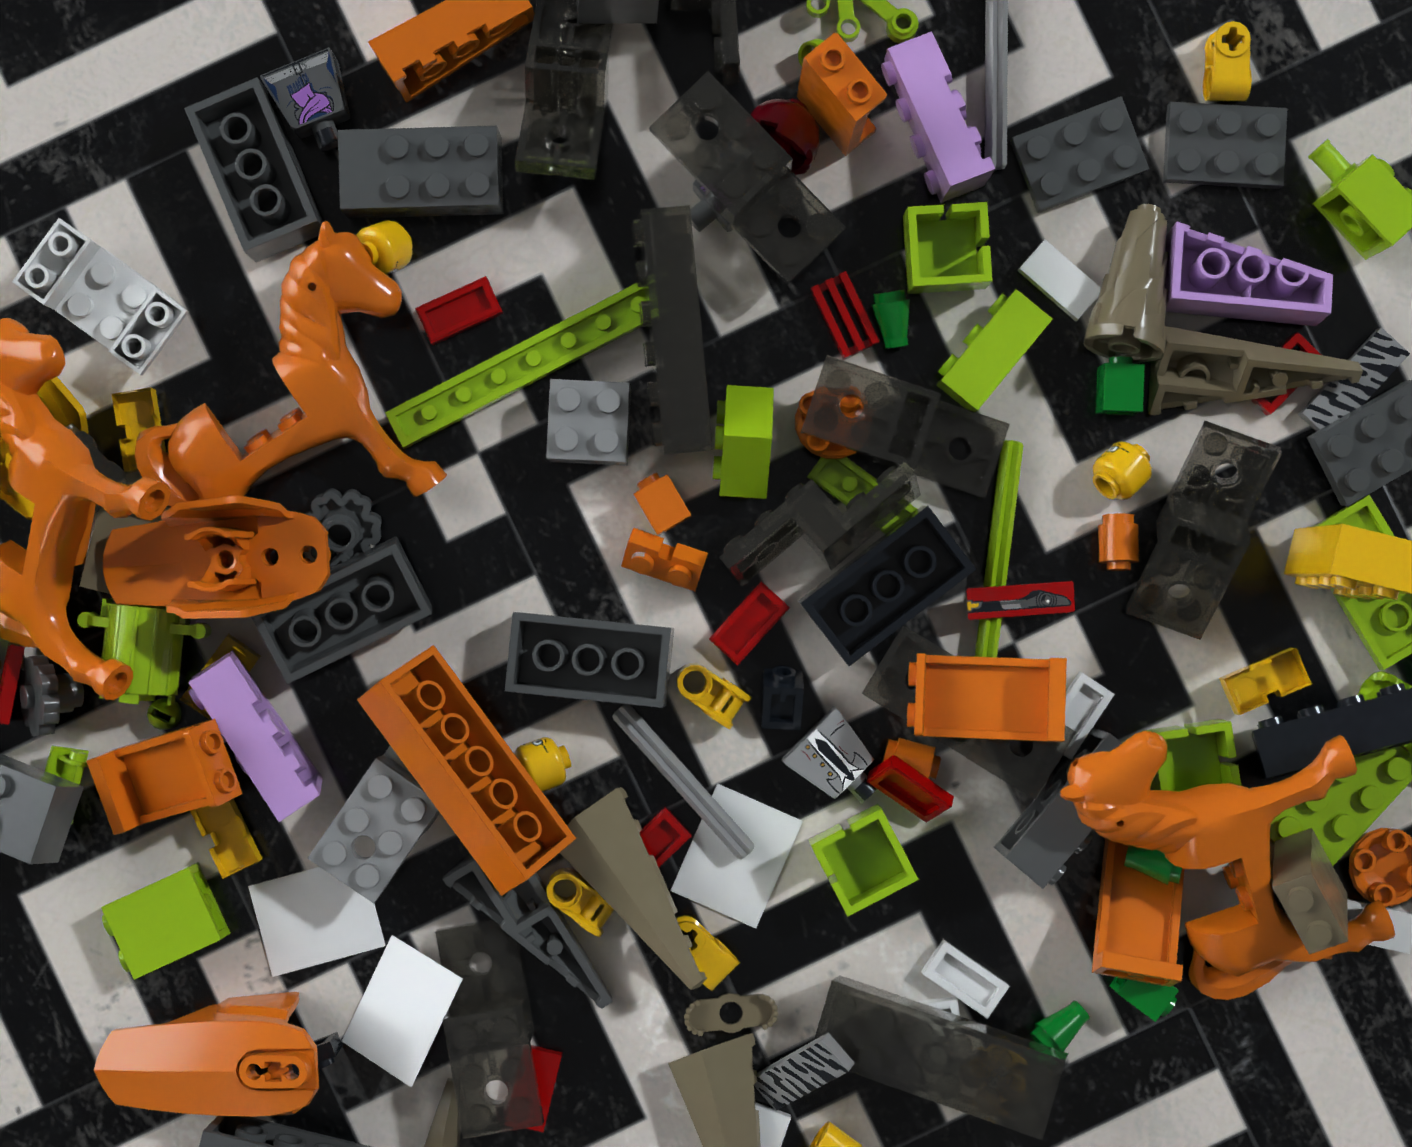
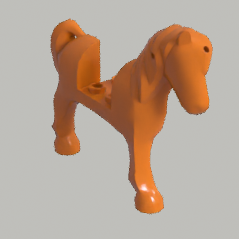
(319, 372)
(61, 479)
(1213, 828)

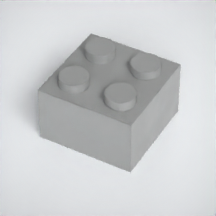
(588, 422)

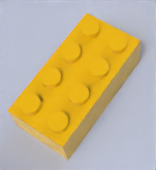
(1350, 561)

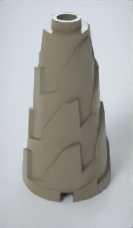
(1133, 293)

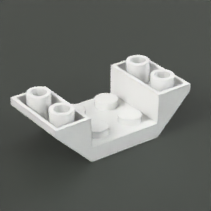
(101, 296)

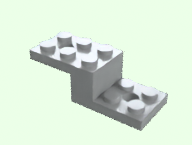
(390, 811)

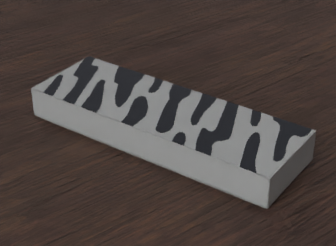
(1378, 359)
(803, 1071)

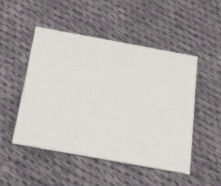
(732, 885)
(313, 920)
(402, 1010)

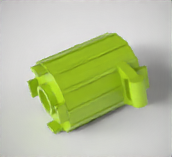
(148, 643)

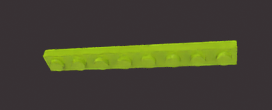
(517, 367)

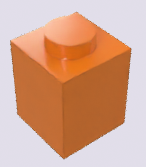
(661, 503)

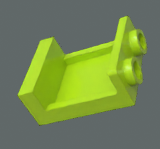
(164, 921)

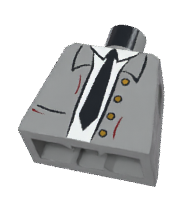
(832, 757)

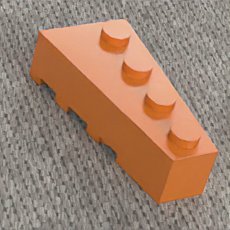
(446, 39)

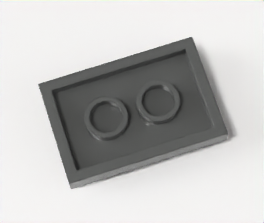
(1225, 145)
(1079, 154)
(1367, 445)

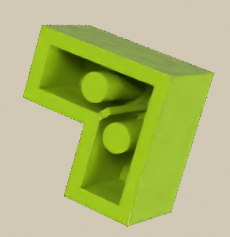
(744, 441)

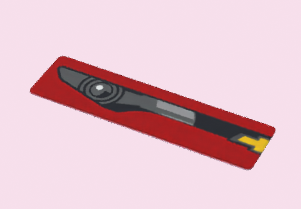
(1020, 600)

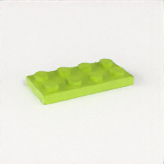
(1384, 623)
(1349, 803)

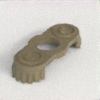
(704, 1014)

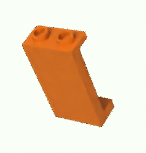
(839, 93)
(988, 698)
(164, 776)
(1136, 923)

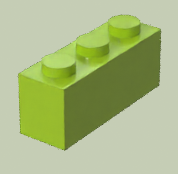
(992, 350)

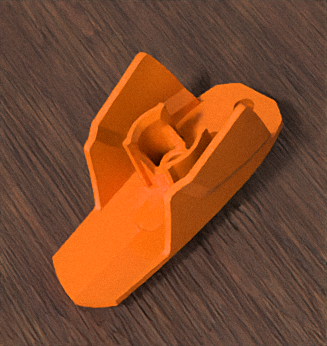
(216, 559)
(210, 1058)

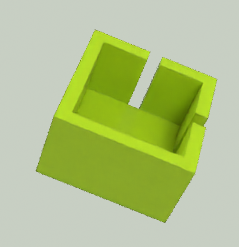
(943, 252)
(1194, 756)
(864, 860)

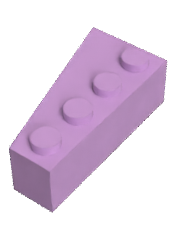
(936, 118)
(1241, 282)
(256, 735)

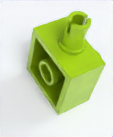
(1363, 200)

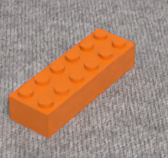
(467, 770)

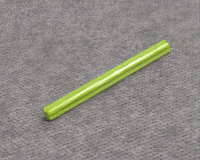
(1000, 540)

